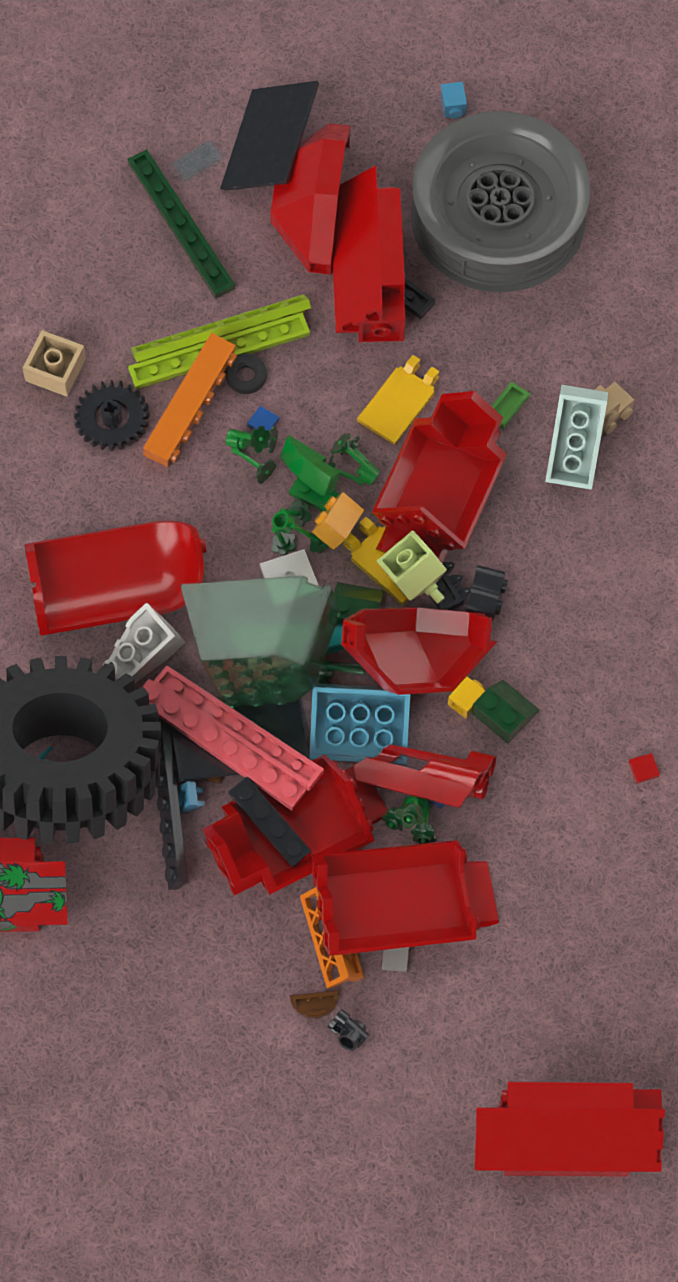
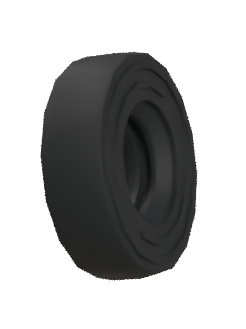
(253, 385)

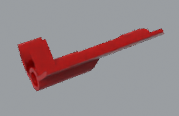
(440, 780)

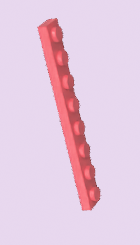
(242, 729)
(225, 747)

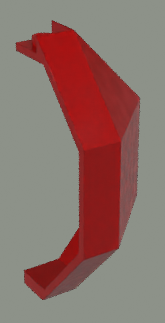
(308, 204)
(417, 646)

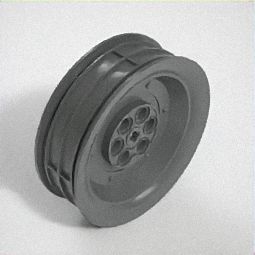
(495, 152)

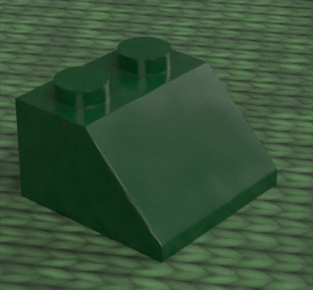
(354, 598)
(504, 710)

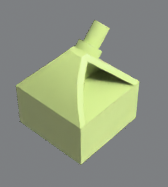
(413, 568)

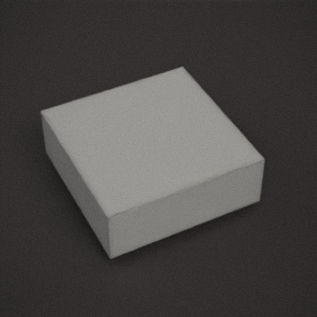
(395, 959)

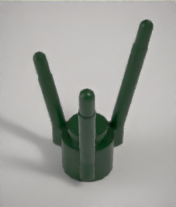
(329, 667)

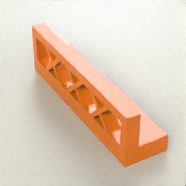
(347, 964)

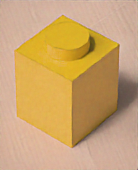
(465, 695)

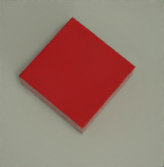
(644, 768)

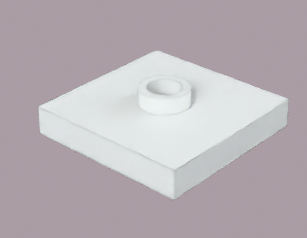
(289, 565)

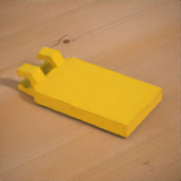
(399, 401)
(365, 557)

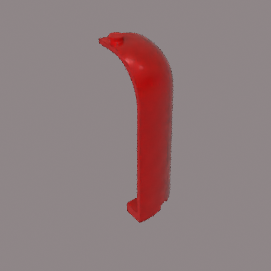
(112, 573)

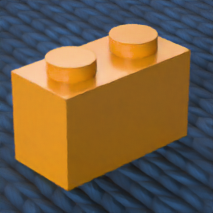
(338, 520)

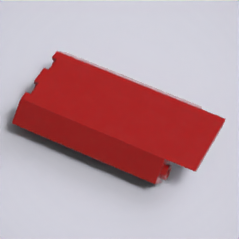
(401, 897)

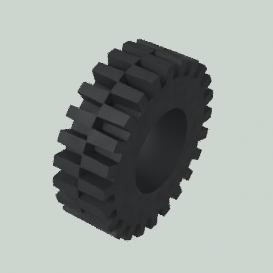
(85, 789)

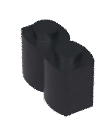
(486, 591)

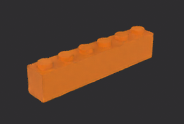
(189, 400)

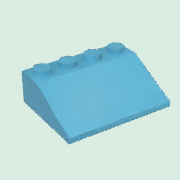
(357, 722)

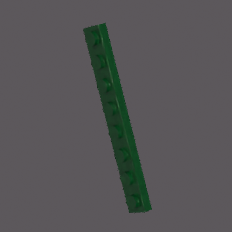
(181, 224)

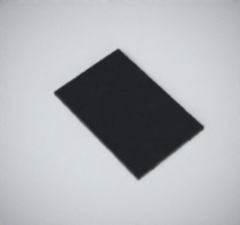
(269, 136)
(279, 720)

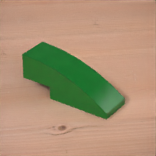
(309, 466)

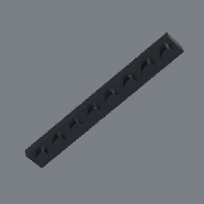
(168, 805)

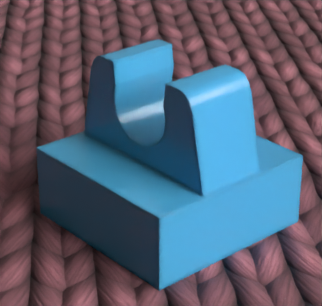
(188, 797)

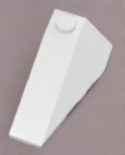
(144, 644)

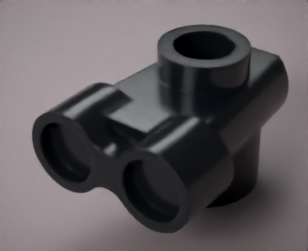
(351, 1032)

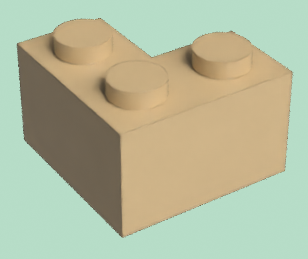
(618, 406)

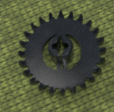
(113, 397)

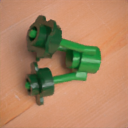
(409, 815)

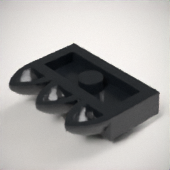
(446, 586)

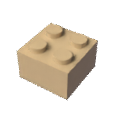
(54, 363)

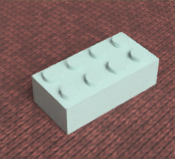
(576, 437)

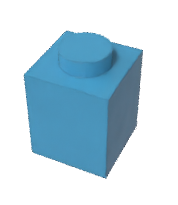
(453, 100)

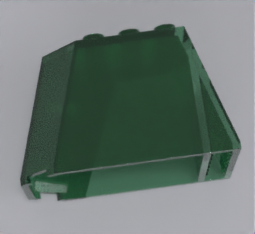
(262, 636)

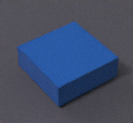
(264, 418)

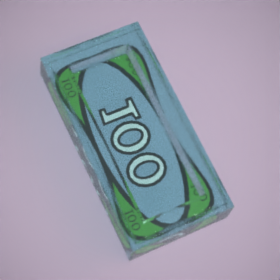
(197, 160)

